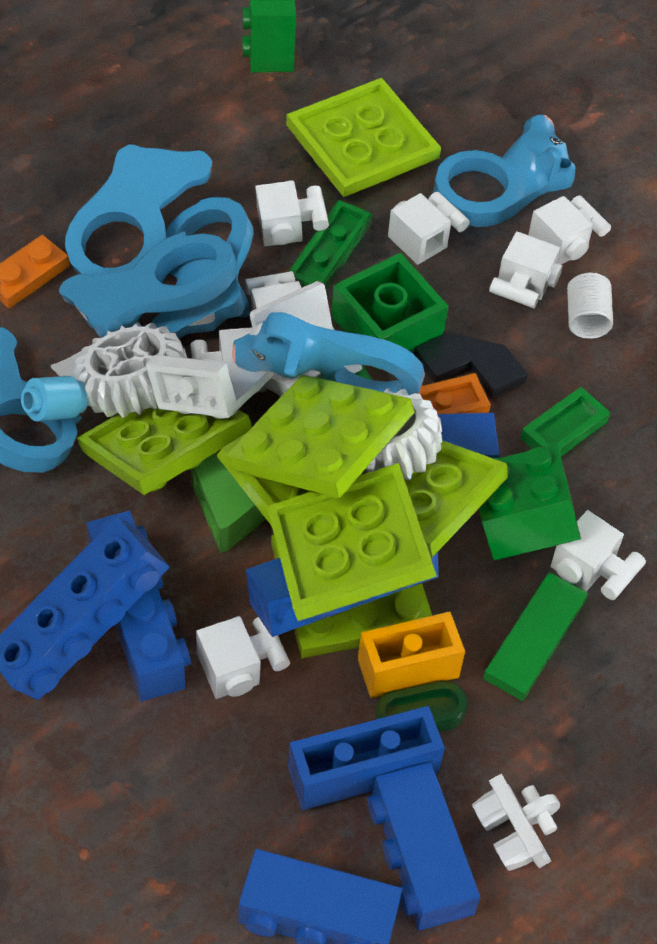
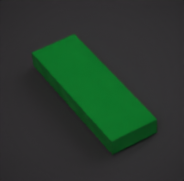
(332, 247)
(535, 636)

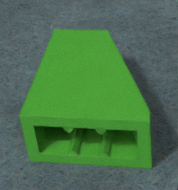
(224, 503)

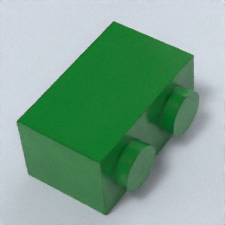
(270, 35)

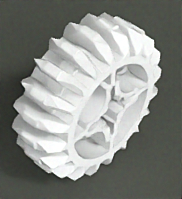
(117, 369)
(415, 441)

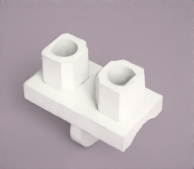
(523, 845)

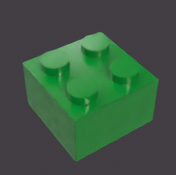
(390, 304)
(530, 506)

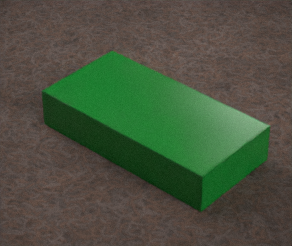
(566, 422)

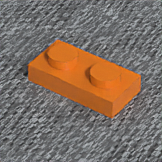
(30, 270)
(457, 395)

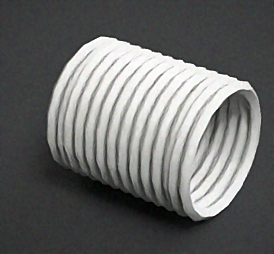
(590, 305)

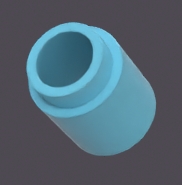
(54, 398)

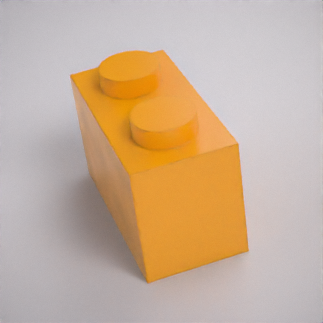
(410, 654)

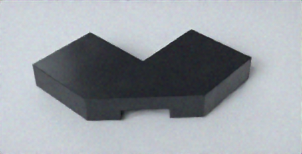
(455, 354)

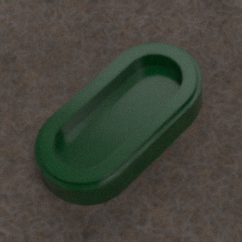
(445, 699)

